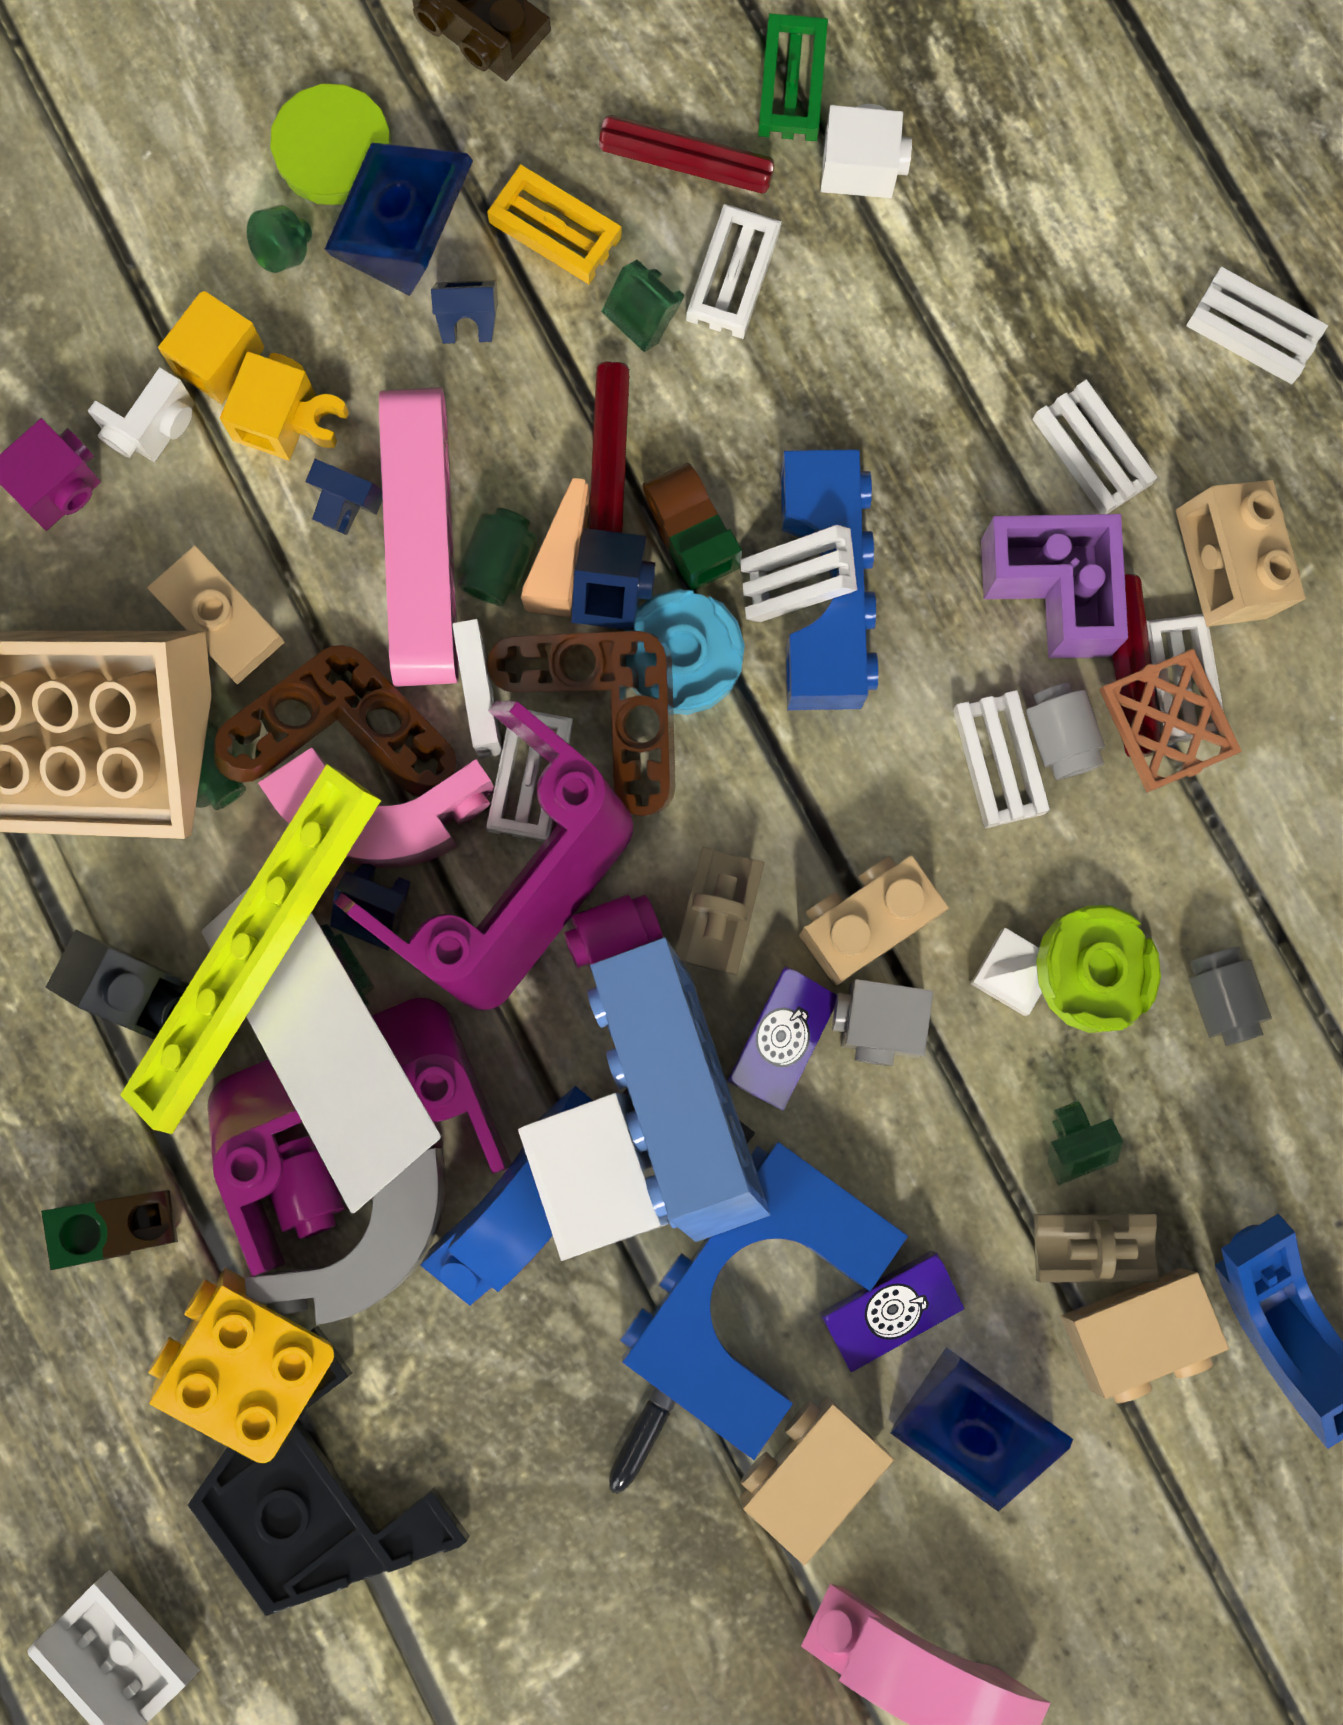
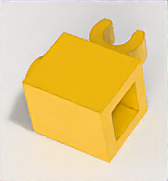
(275, 405)

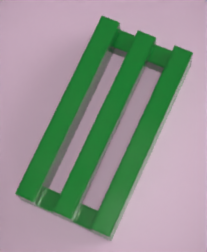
(790, 123)

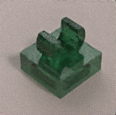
(641, 304)
(1081, 1146)

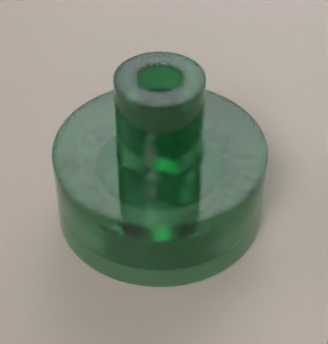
(278, 238)

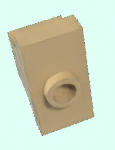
(208, 602)

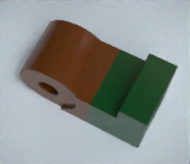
(692, 527)

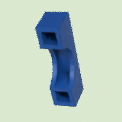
(830, 657)

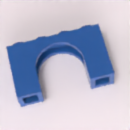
(678, 1342)

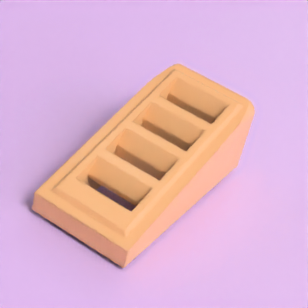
(552, 575)

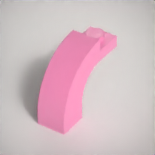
(395, 833)
(911, 1674)

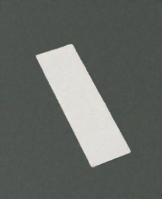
(336, 1066)

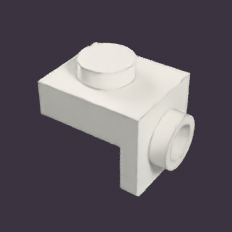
(154, 419)

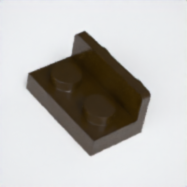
(488, 32)

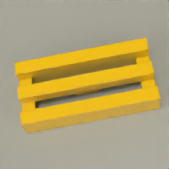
(596, 253)

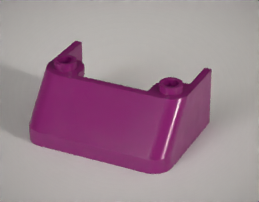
(592, 831)
(254, 1106)

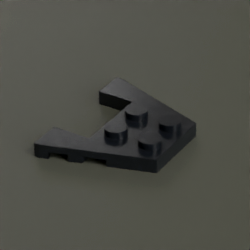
(300, 1530)

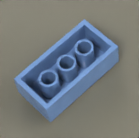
(677, 1091)

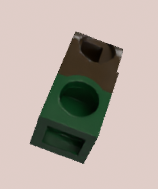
(108, 1228)

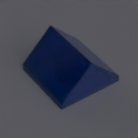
(398, 212)
(978, 1432)

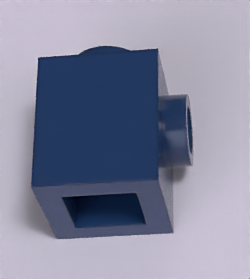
(611, 579)

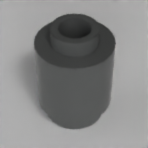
(1229, 996)

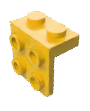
(238, 1369)

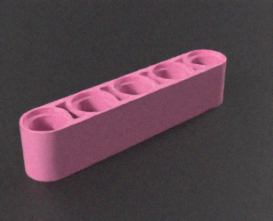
(418, 537)

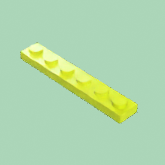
(249, 949)

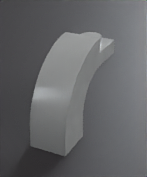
(392, 1248)

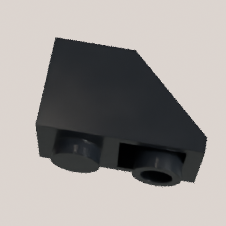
(115, 985)

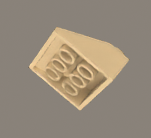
(102, 731)

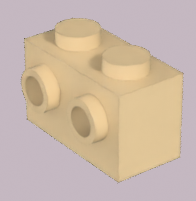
(1240, 553)
(873, 920)
(1145, 1335)
(813, 1478)

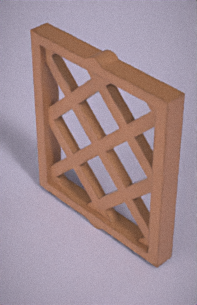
(1208, 702)

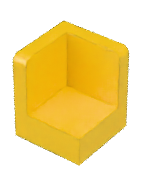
(210, 345)

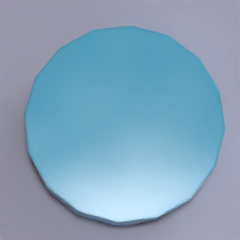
(702, 644)

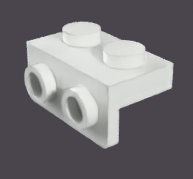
(112, 1657)

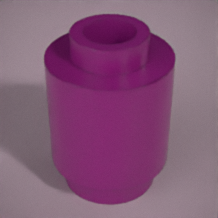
(612, 929)
(307, 1193)

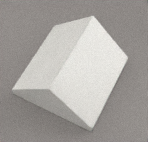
(591, 1176)

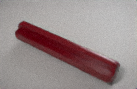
(686, 154)
(609, 447)
(1135, 655)

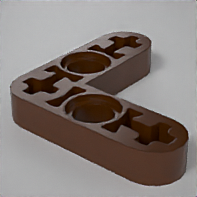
(609, 675)
(326, 705)

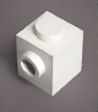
(864, 151)

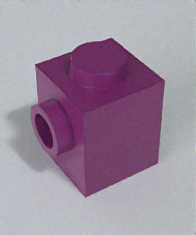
(48, 473)

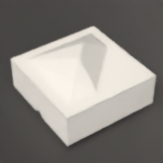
(1010, 972)

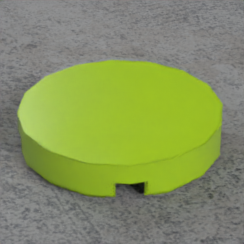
(324, 139)
(1098, 969)

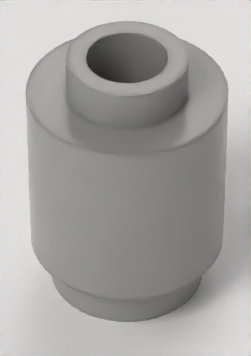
(1066, 731)

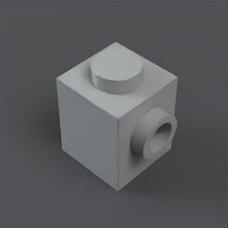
(883, 1021)

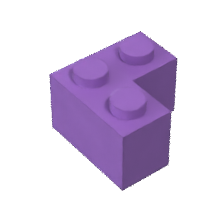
(1071, 564)

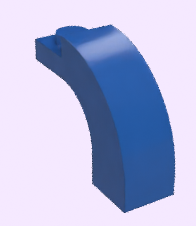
(500, 1231)
(1285, 1323)

